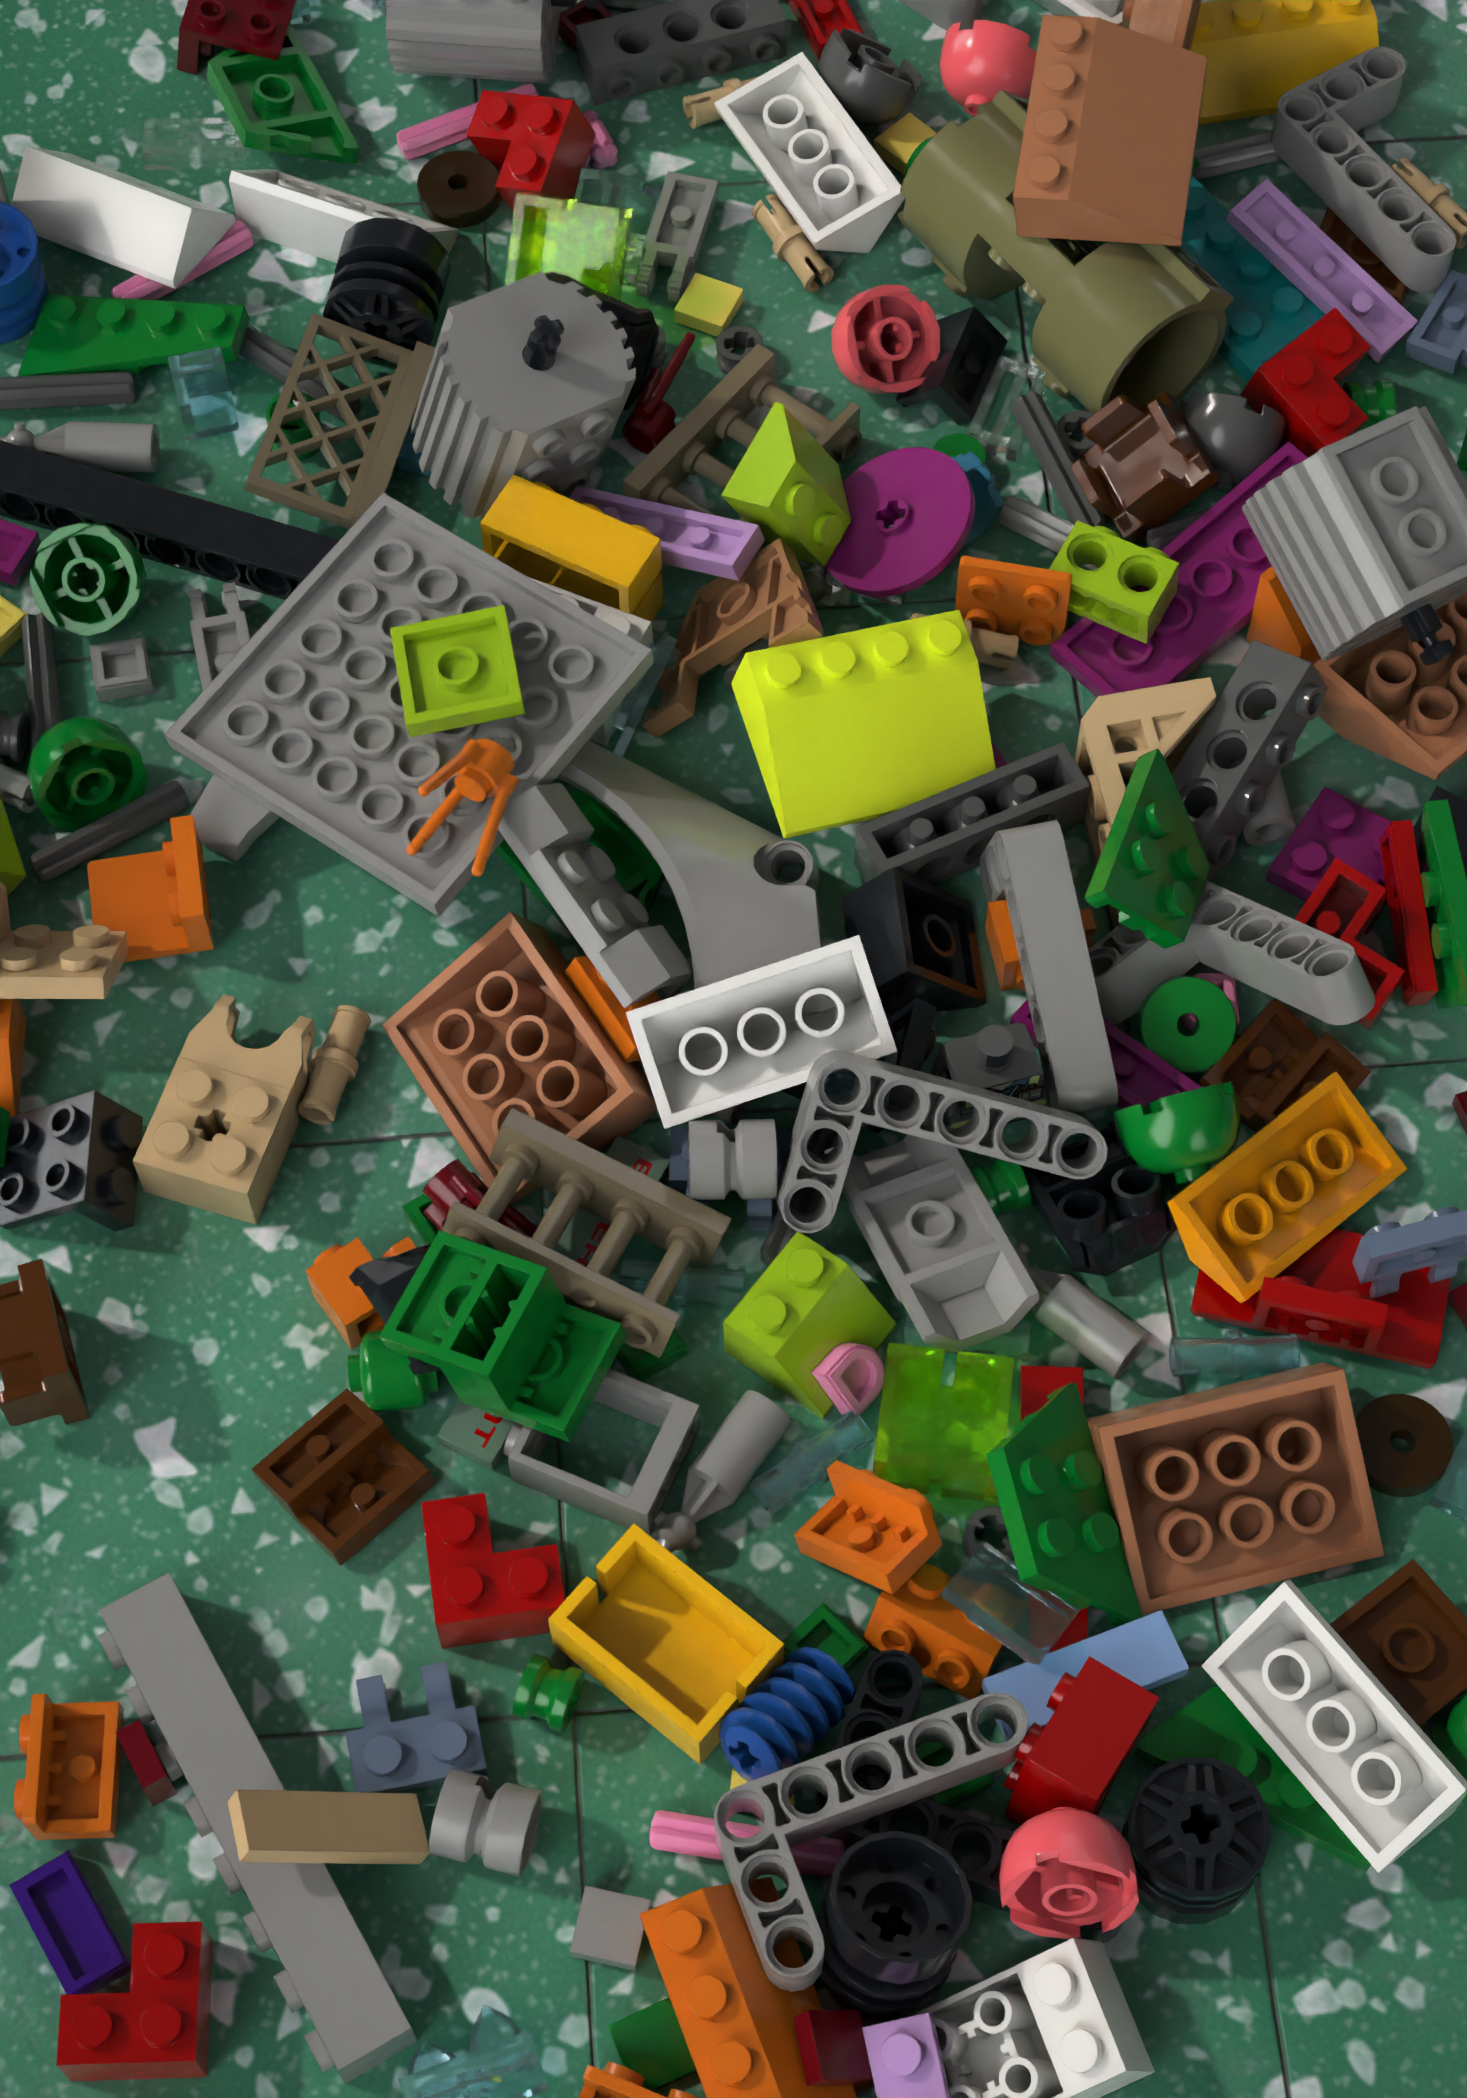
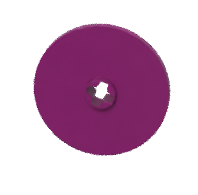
(935, 525)

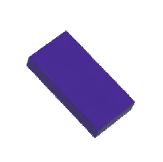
(71, 1926)

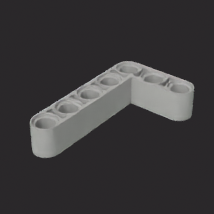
(1320, 143)
(1035, 878)
(1245, 943)
(921, 1119)
(846, 1805)

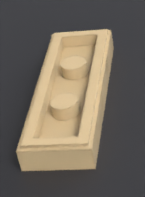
(327, 1827)

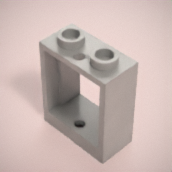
(679, 1427)

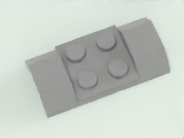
(580, 884)
(938, 1243)

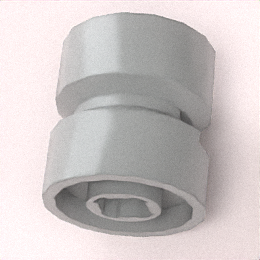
(732, 1159)
(485, 1822)

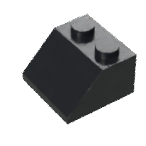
(916, 942)

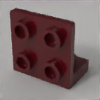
(241, 25)

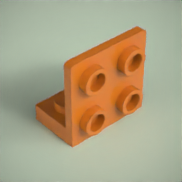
(1014, 599)
(156, 896)

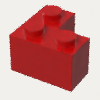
(533, 141)
(1304, 384)
(1344, 909)
(483, 1592)
(1082, 1745)
(155, 2027)

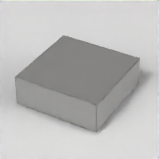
(121, 669)
(609, 1928)

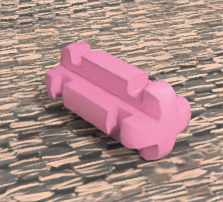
(602, 151)

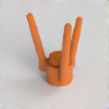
(481, 772)

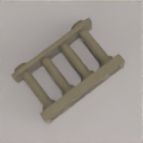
(722, 418)
(611, 1191)

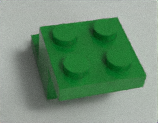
(503, 1335)

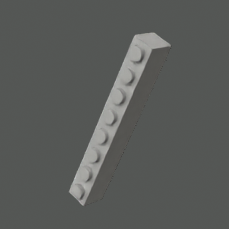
(293, 1903)

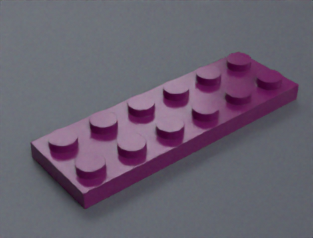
(1212, 602)

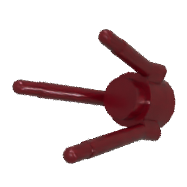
(652, 416)
(460, 1185)

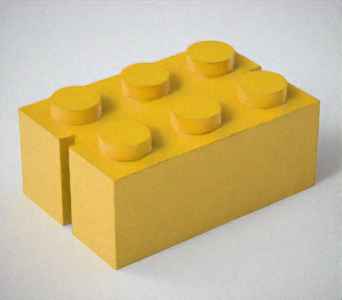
(575, 547)
(665, 1642)

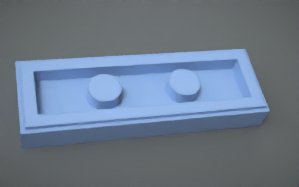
(1137, 1650)

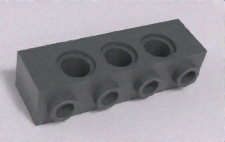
(677, 44)
(1233, 731)
(952, 828)

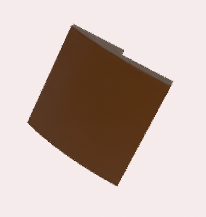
(1279, 1063)
(343, 1476)

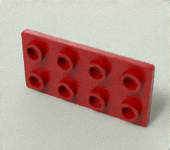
(1328, 1306)

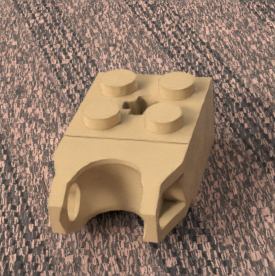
(226, 1117)

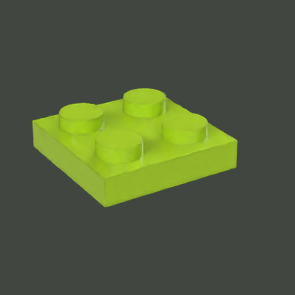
(457, 671)

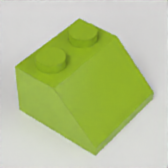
(790, 489)
(798, 1315)

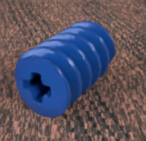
(786, 1714)

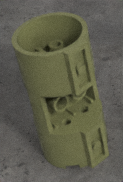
(1110, 313)

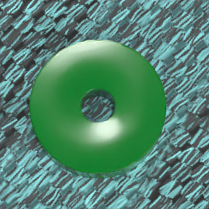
(1213, 1028)

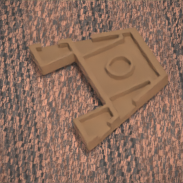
(726, 618)

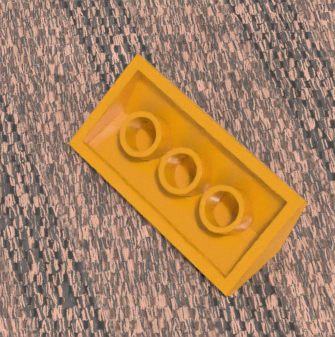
(1284, 1189)

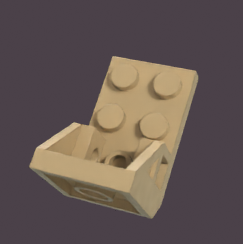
(1122, 729)
(58, 963)

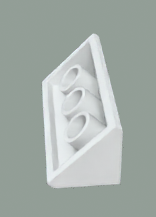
(813, 156)
(311, 214)
(116, 216)
(759, 1030)
(1336, 1727)

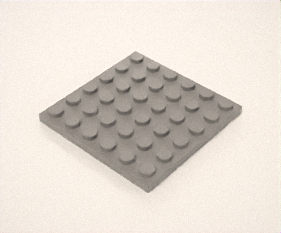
(317, 714)

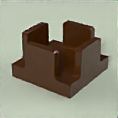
(1142, 463)
(37, 1351)
(1411, 1643)

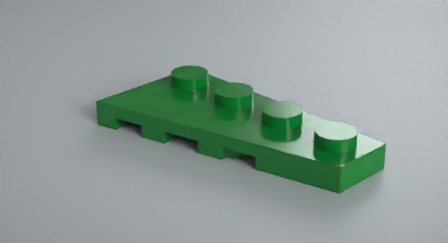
(127, 334)

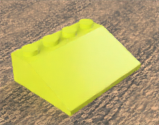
(865, 720)

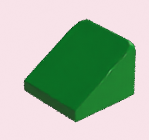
(653, 2045)

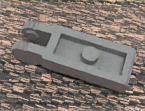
(677, 231)
(217, 637)

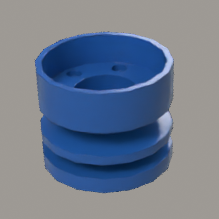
(21, 275)

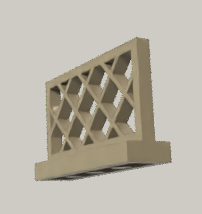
(387, 428)

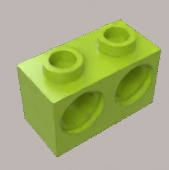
(1106, 592)

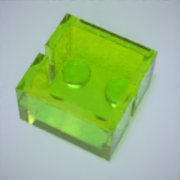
(569, 239)
(938, 1429)

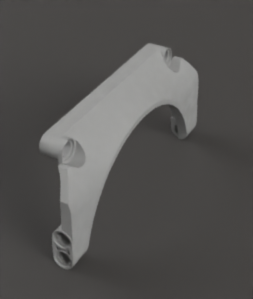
(711, 858)

